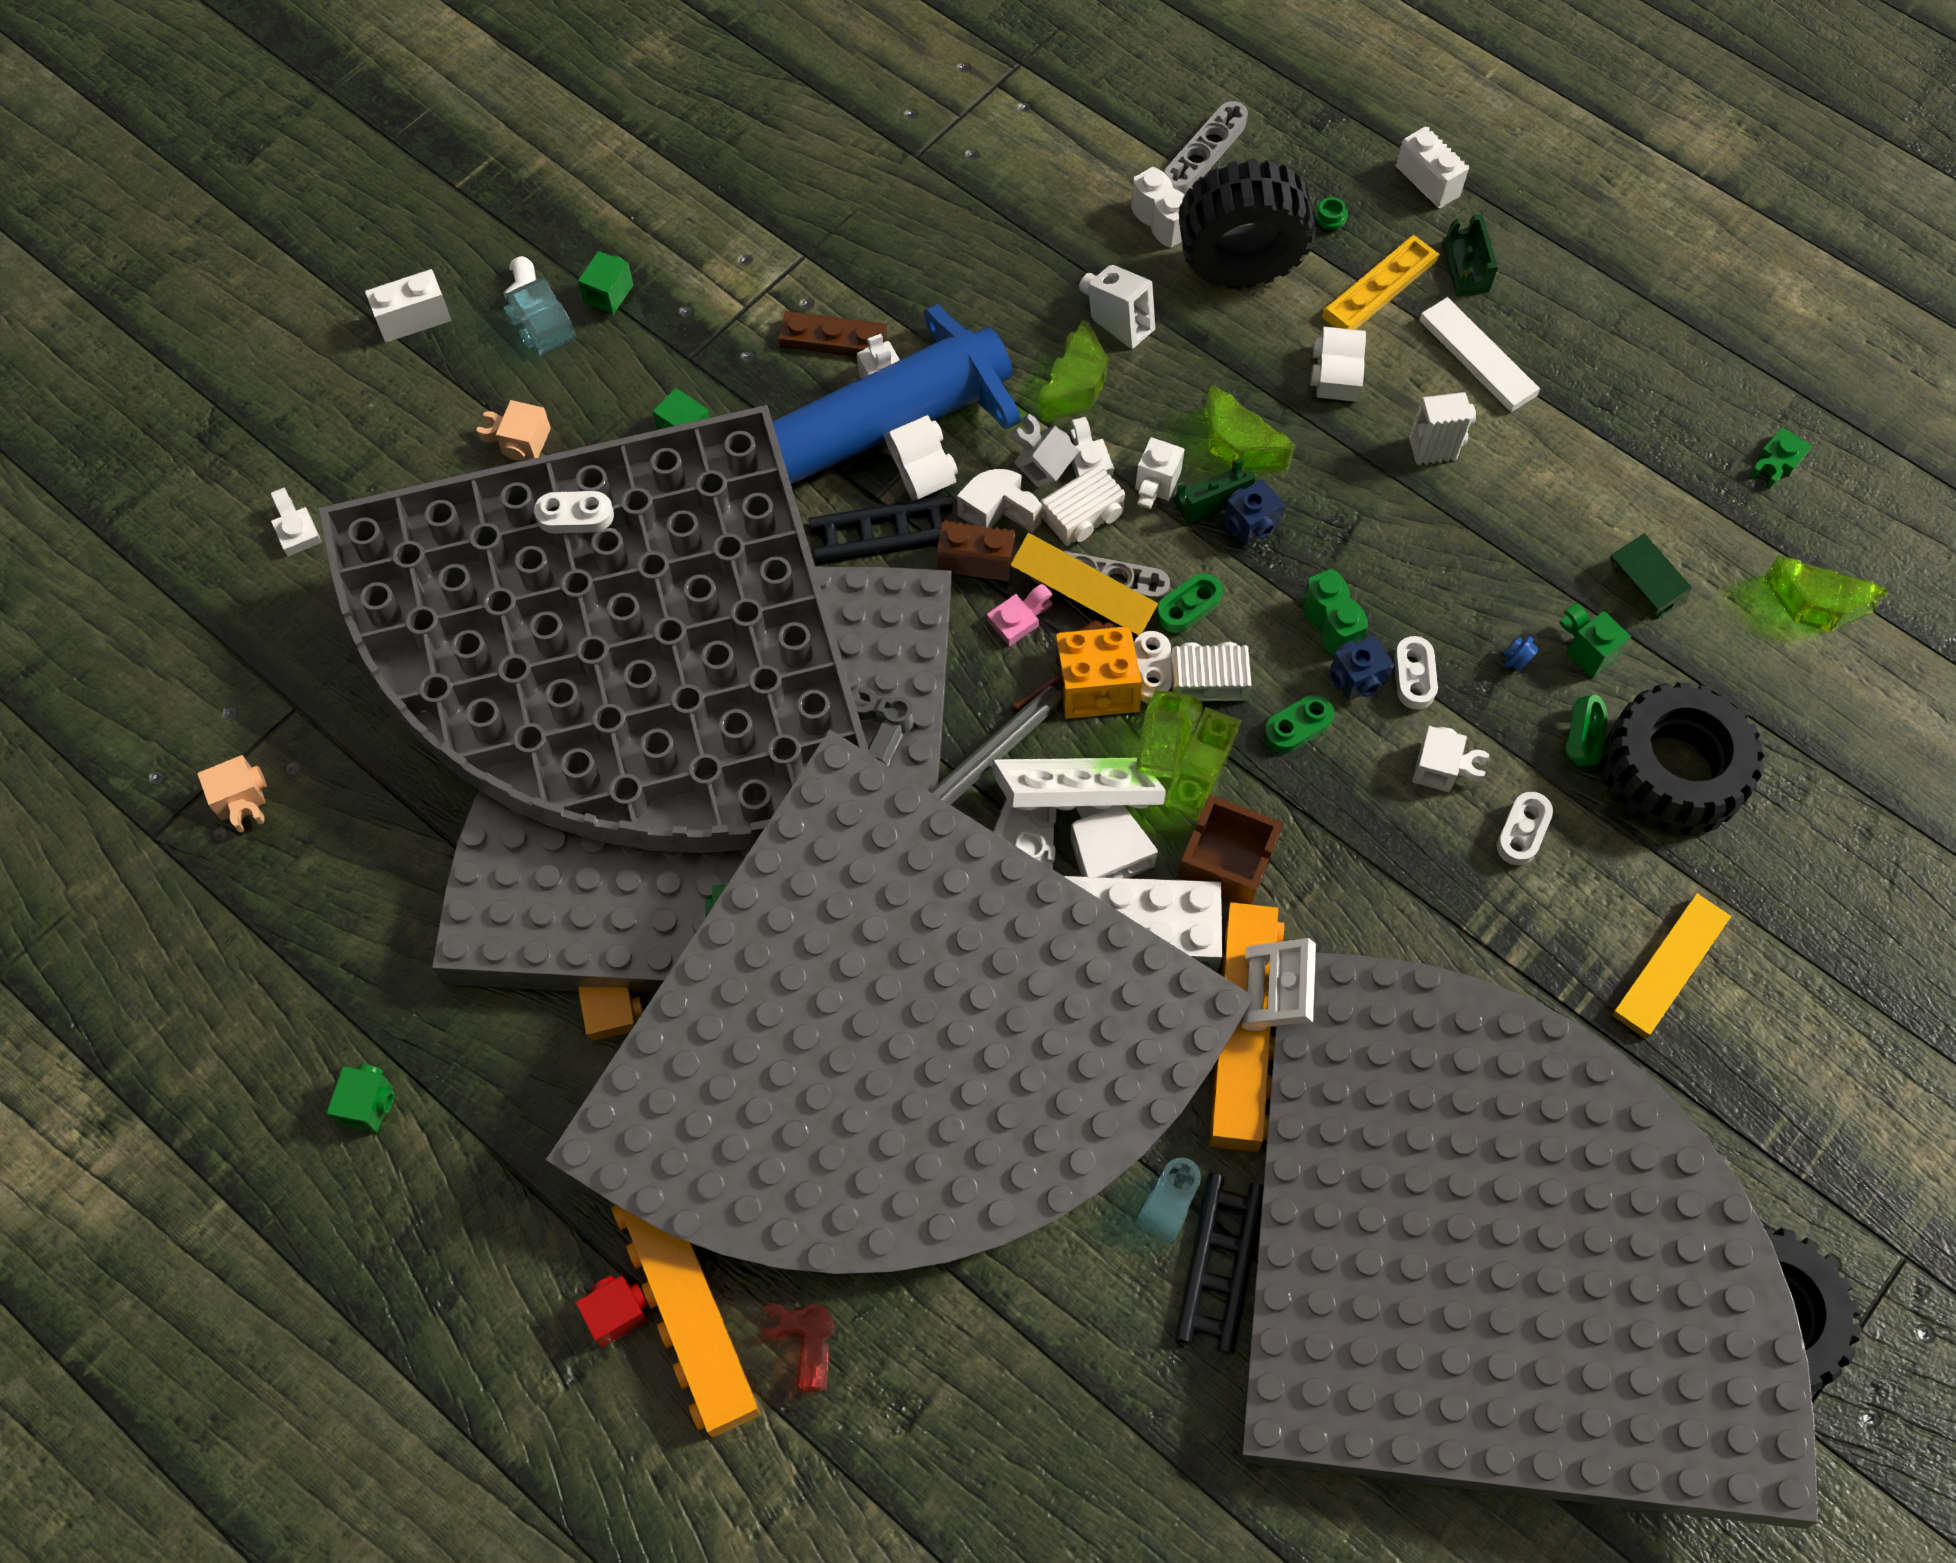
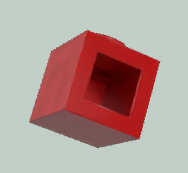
(613, 1309)

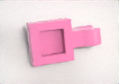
(1017, 617)

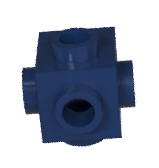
(1253, 512)
(1360, 667)

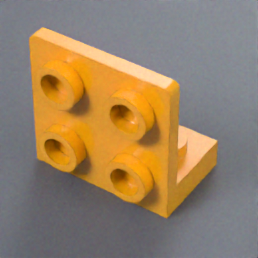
(1099, 672)

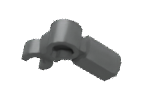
(894, 718)

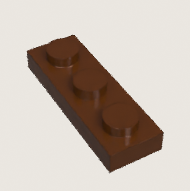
(827, 333)

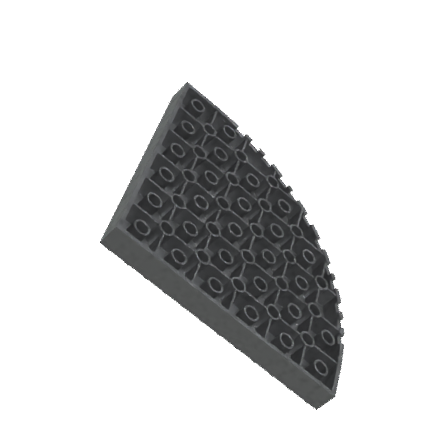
(615, 677)
(579, 912)
(894, 1042)
(1512, 1265)

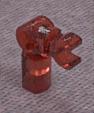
(815, 1326)

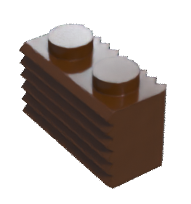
(976, 550)

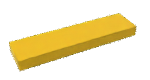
(1380, 284)
(1084, 584)
(1671, 966)

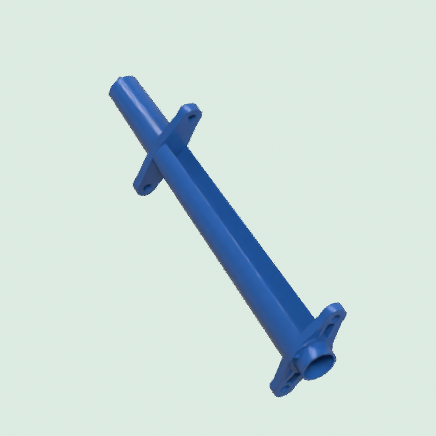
(930, 382)

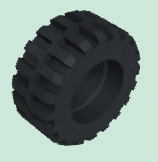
(1243, 195)
(1707, 724)
(1821, 1305)

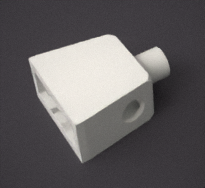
(1121, 303)
(1110, 843)

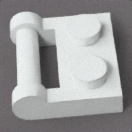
(1289, 983)

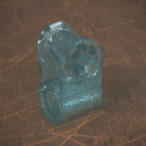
(1167, 1205)

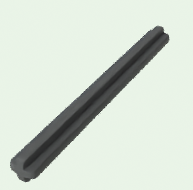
(998, 745)

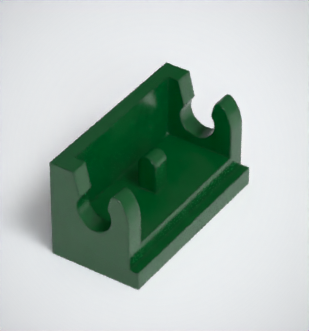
(1470, 256)
(1212, 494)
(1652, 575)

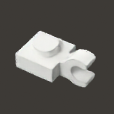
(1090, 452)
(294, 527)

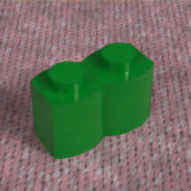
(1333, 611)

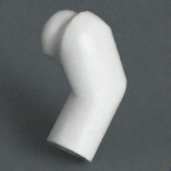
(523, 273)

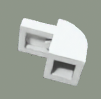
(995, 495)

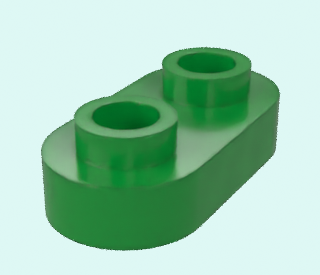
(1187, 604)
(1301, 722)
(1587, 731)

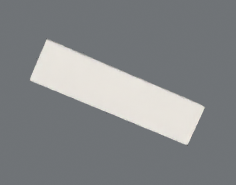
(1479, 354)

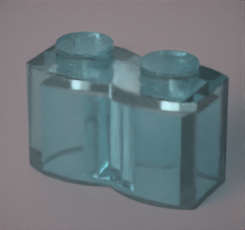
(540, 317)

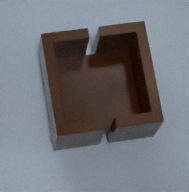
(1231, 849)

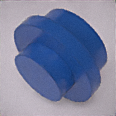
(1520, 652)

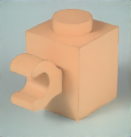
(519, 432)
(234, 790)

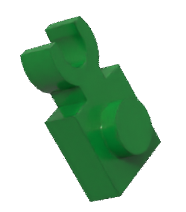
(1781, 456)

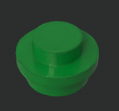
(1331, 213)

